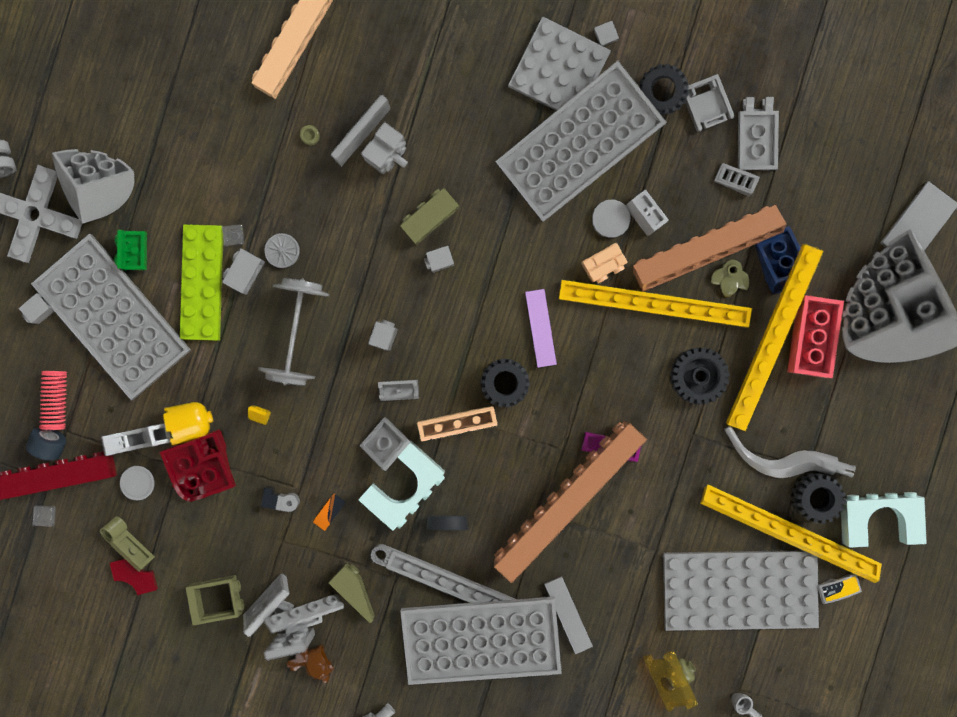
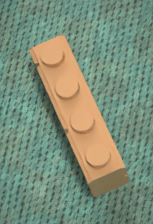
(457, 423)

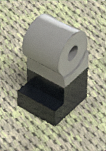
(279, 501)

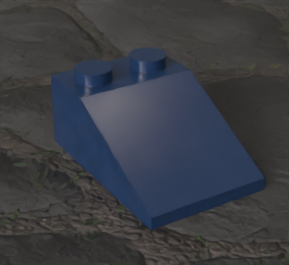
(777, 258)

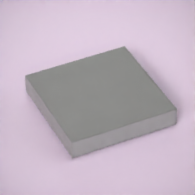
(385, 444)

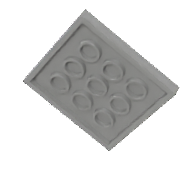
(557, 65)

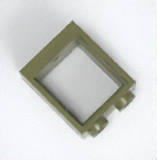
(196, 605)

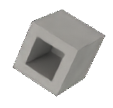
(439, 259)
(36, 309)

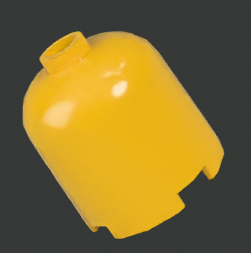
(187, 422)

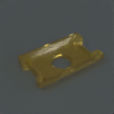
(670, 668)

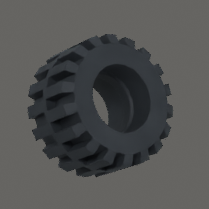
(681, 87)
(519, 392)
(832, 503)

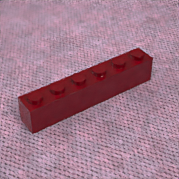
(56, 476)

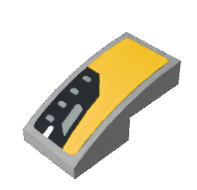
(839, 589)

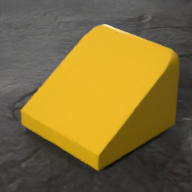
(258, 414)

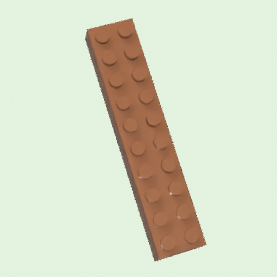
(568, 500)

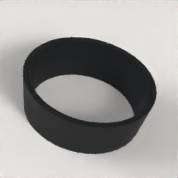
(447, 523)

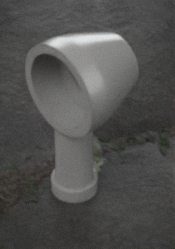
(743, 705)

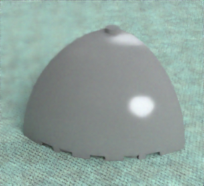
(899, 307)

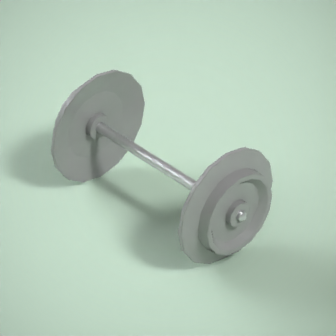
(287, 376)

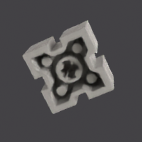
(384, 149)

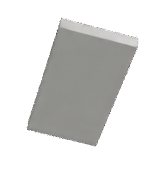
(361, 130)
(923, 215)

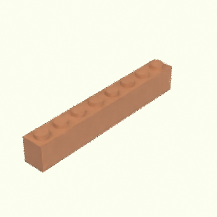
(709, 247)

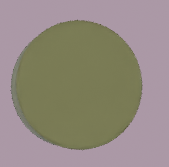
(309, 135)

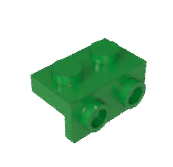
(131, 250)

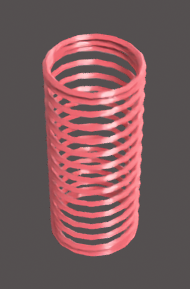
(58, 381)

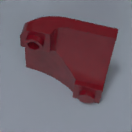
(199, 466)

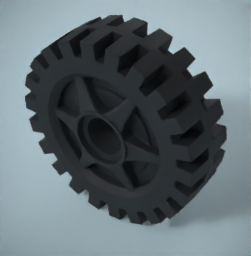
(714, 375)

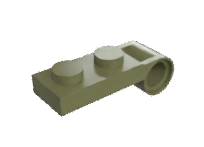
(125, 544)

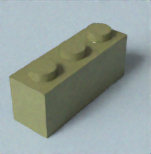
(429, 216)

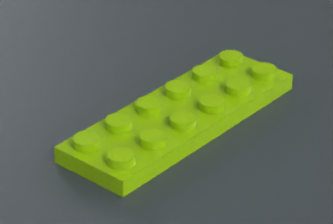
(201, 282)

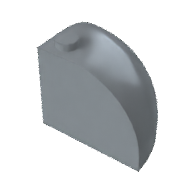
(93, 182)

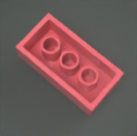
(815, 337)

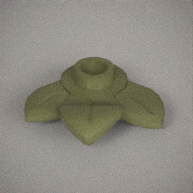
(729, 281)

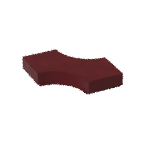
(141, 581)

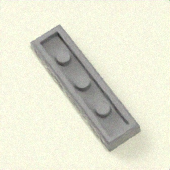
(568, 615)

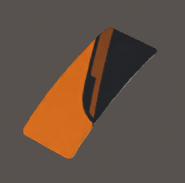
(329, 512)

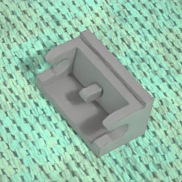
(646, 213)
(398, 390)

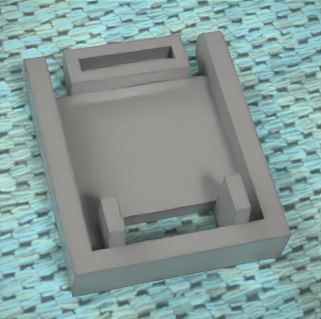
(710, 106)

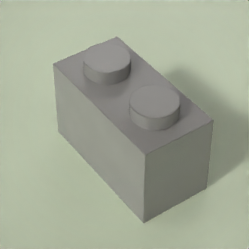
(242, 271)
(383, 335)

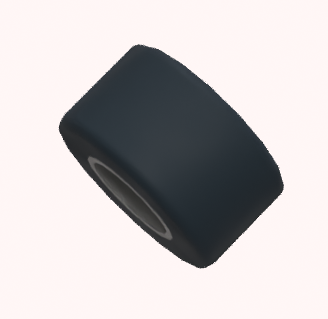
(46, 444)

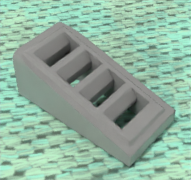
(739, 173)

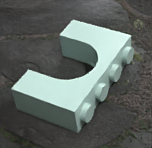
(908, 508)
(393, 511)

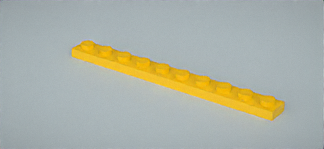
(655, 303)
(774, 336)
(791, 533)

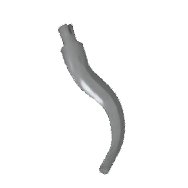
(792, 464)

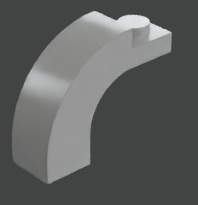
(135, 439)

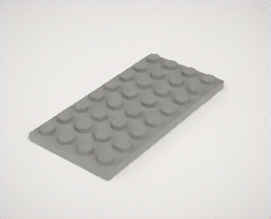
(581, 141)
(111, 317)
(740, 590)
(481, 640)

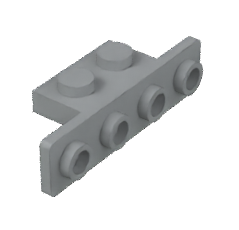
(304, 615)

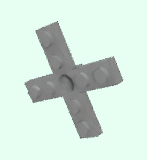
(39, 198)

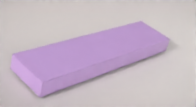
(540, 328)

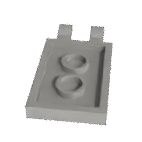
(758, 136)

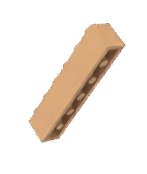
(289, 45)

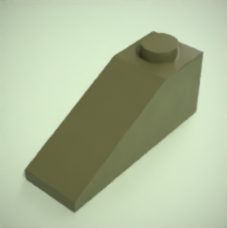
(351, 588)

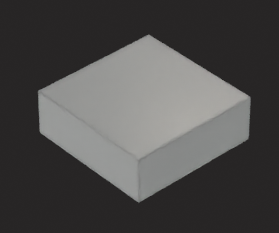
(606, 34)

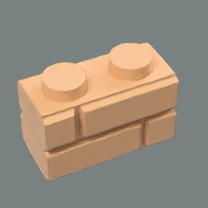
(604, 262)

